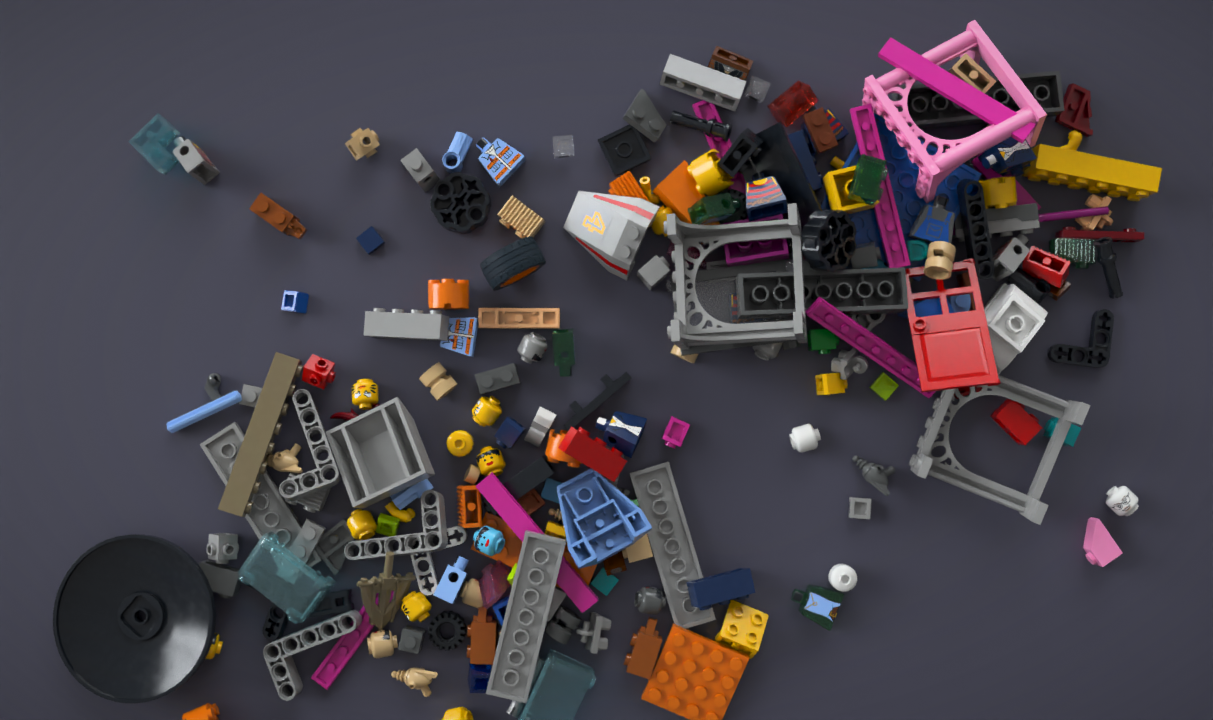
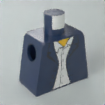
(1008, 155)
(622, 431)

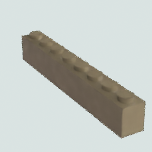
(260, 435)

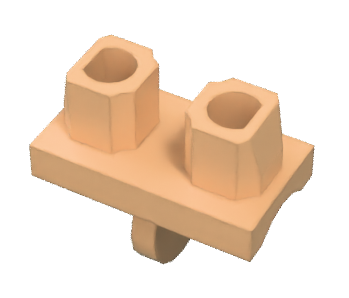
(1090, 223)

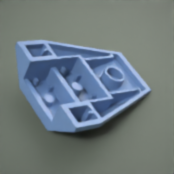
(598, 518)

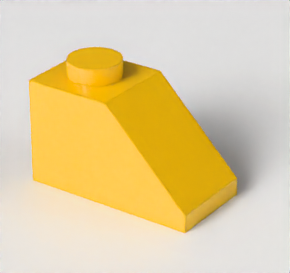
(830, 384)

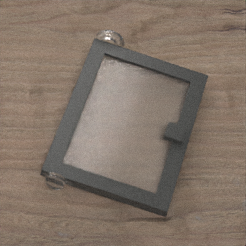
(718, 298)

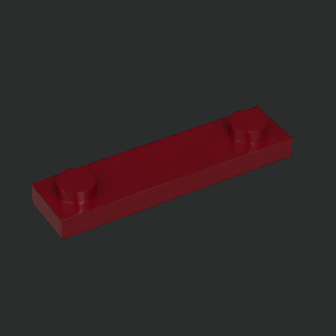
(1127, 235)

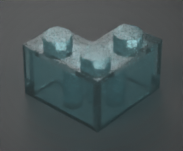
(153, 143)

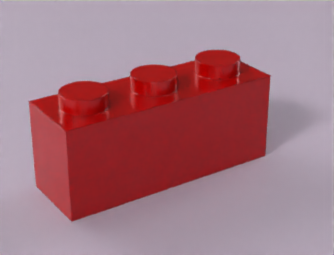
(593, 453)

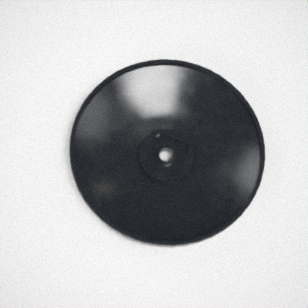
(100, 625)

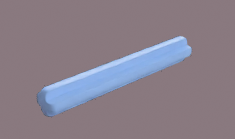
(204, 411)

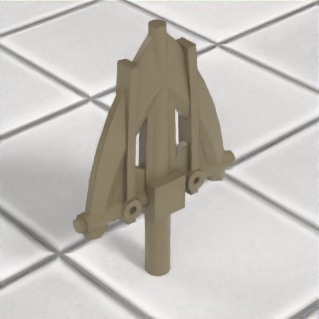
(385, 610)

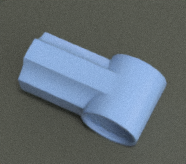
(458, 151)
(409, 494)

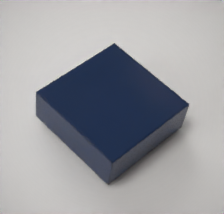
(370, 240)

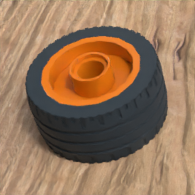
(512, 263)

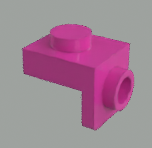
(675, 432)

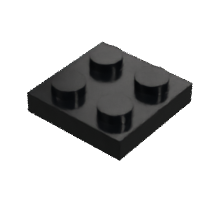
(624, 150)

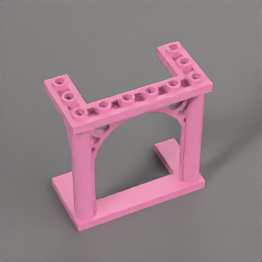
(937, 167)

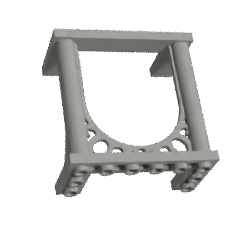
(690, 235)
(1028, 505)

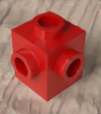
(318, 371)

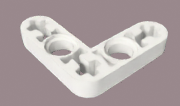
(433, 579)

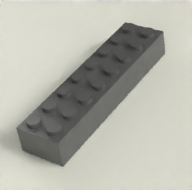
(933, 110)
(847, 290)

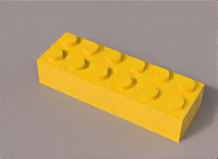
(1093, 173)

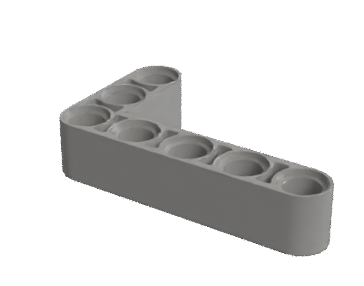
(316, 448)
(405, 541)
(304, 641)

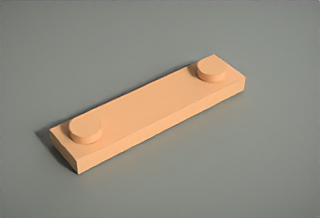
(519, 318)

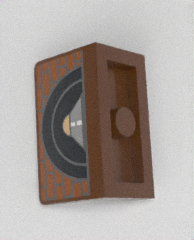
(730, 63)

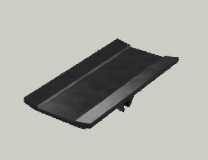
(781, 162)

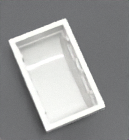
(1011, 322)

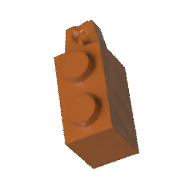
(278, 216)
(483, 638)
(644, 650)

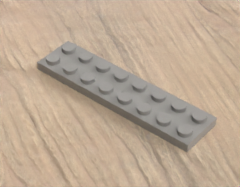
(269, 507)
(670, 541)
(526, 616)

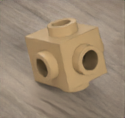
(357, 146)

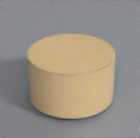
(472, 474)

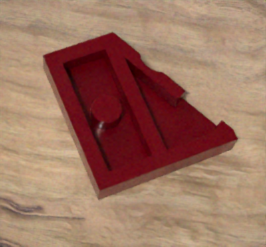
(1076, 110)

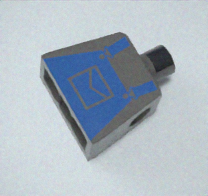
(933, 222)

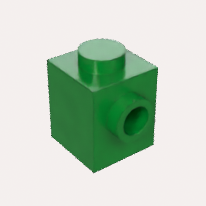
(822, 341)

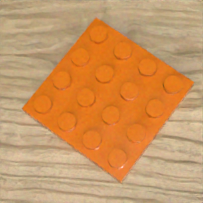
(695, 676)

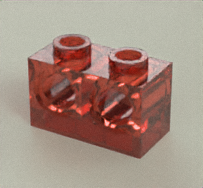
(793, 103)

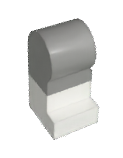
(540, 426)

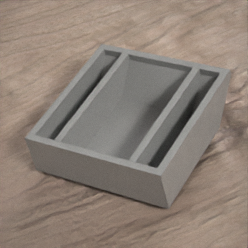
(379, 453)

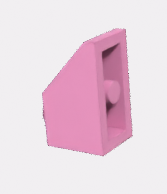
(1099, 544)

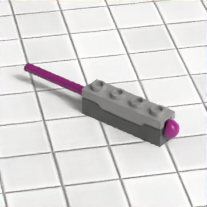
(1022, 219)

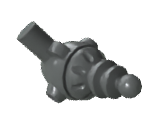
(875, 474)

